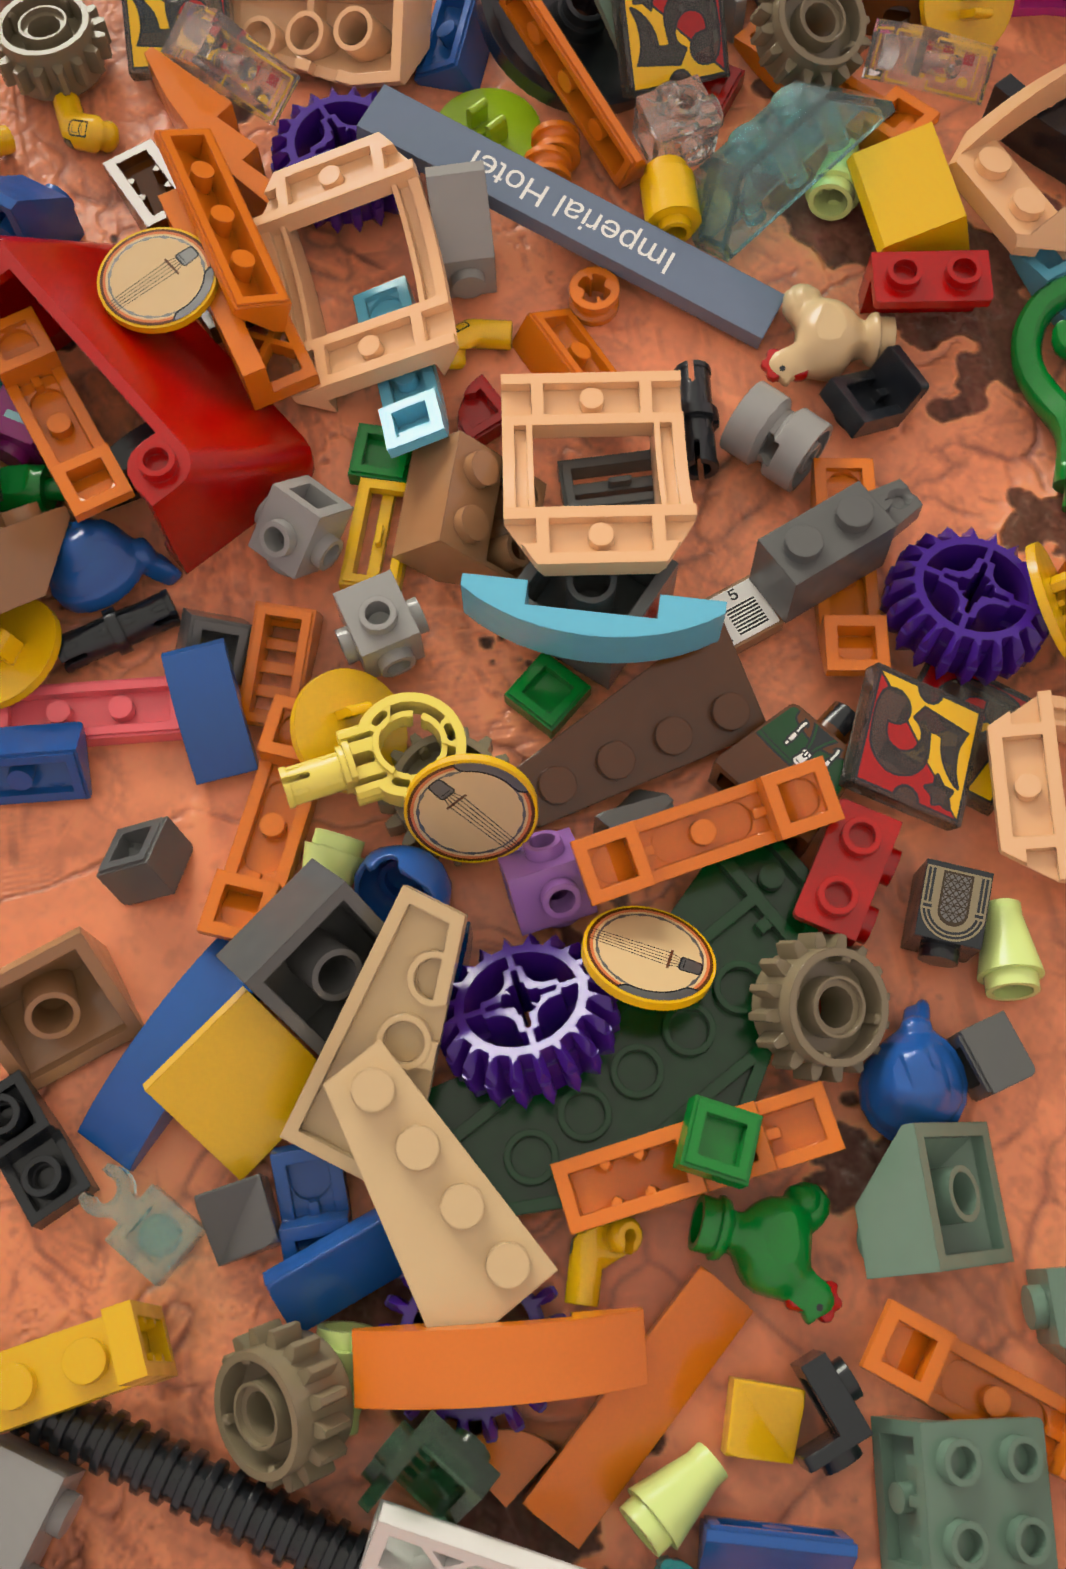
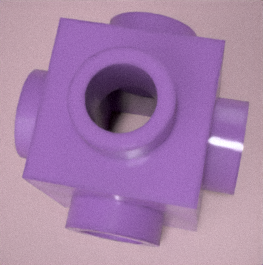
(545, 882)

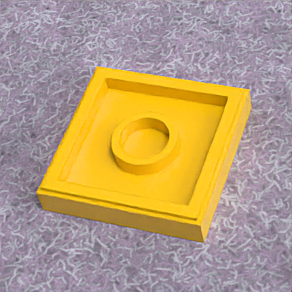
(235, 1082)

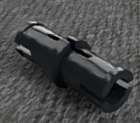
(700, 419)
(118, 630)

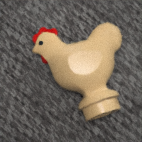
(825, 338)

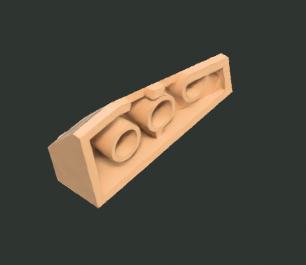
(342, 39)

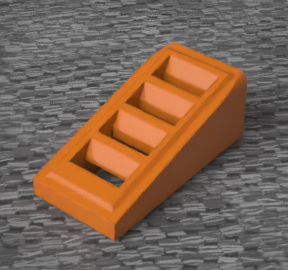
(265, 618)

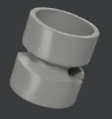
(776, 436)

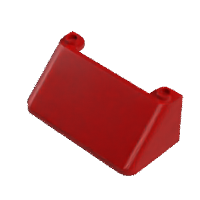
(209, 445)

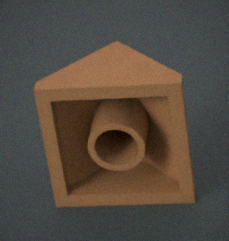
(63, 1008)

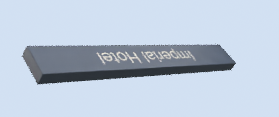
(581, 220)

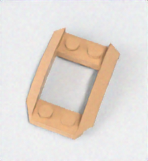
(998, 186)
(385, 344)
(596, 405)
(1030, 784)

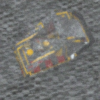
(230, 61)
(929, 61)

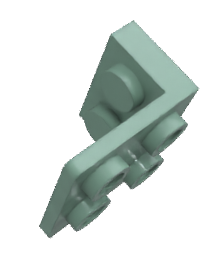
(963, 1493)

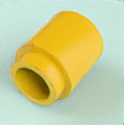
(670, 196)

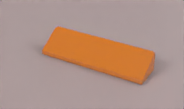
(576, 89)
(225, 227)
(627, 1424)

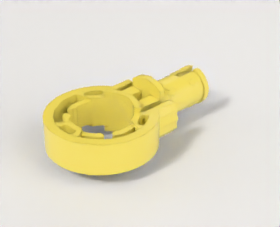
(364, 744)

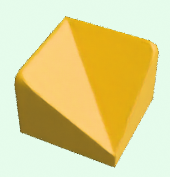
(762, 1420)

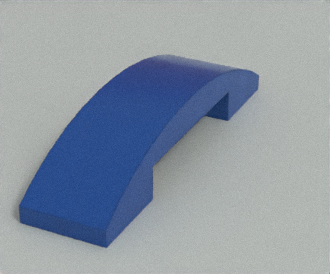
(124, 1116)

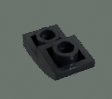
(38, 1155)

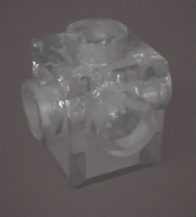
(678, 121)

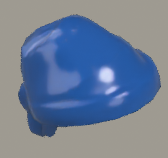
(102, 565)
(913, 1077)

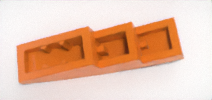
(197, 105)
(640, 1171)

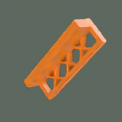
(242, 343)

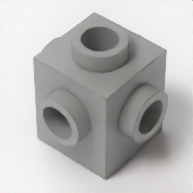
(300, 527)
(380, 626)

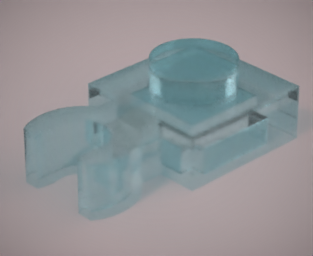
(151, 1229)

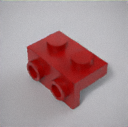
(926, 282)
(847, 871)

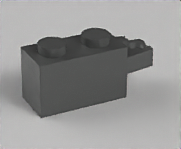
(830, 546)

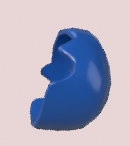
(391, 867)

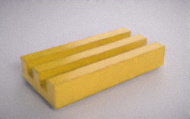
(366, 489)

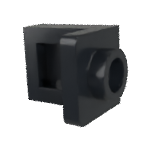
(876, 396)
(834, 1395)

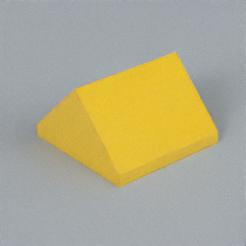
(909, 194)

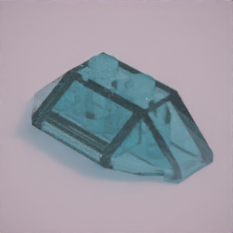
(778, 160)

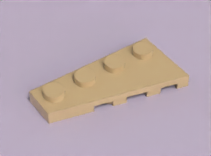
(396, 999)
(442, 1215)

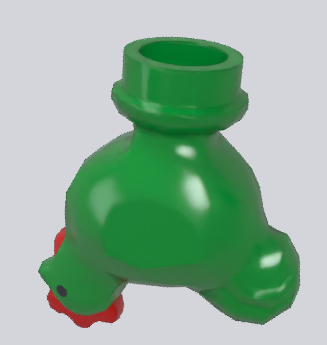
(770, 1246)

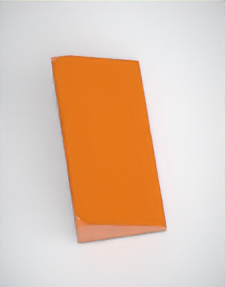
(558, 344)

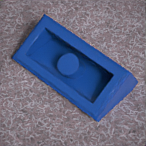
(456, 48)
(44, 763)
(333, 1272)
(771, 1545)

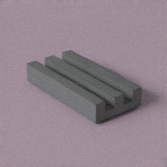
(615, 491)

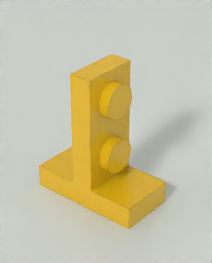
(85, 1363)

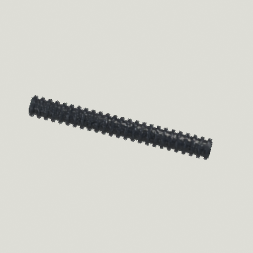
(199, 1487)

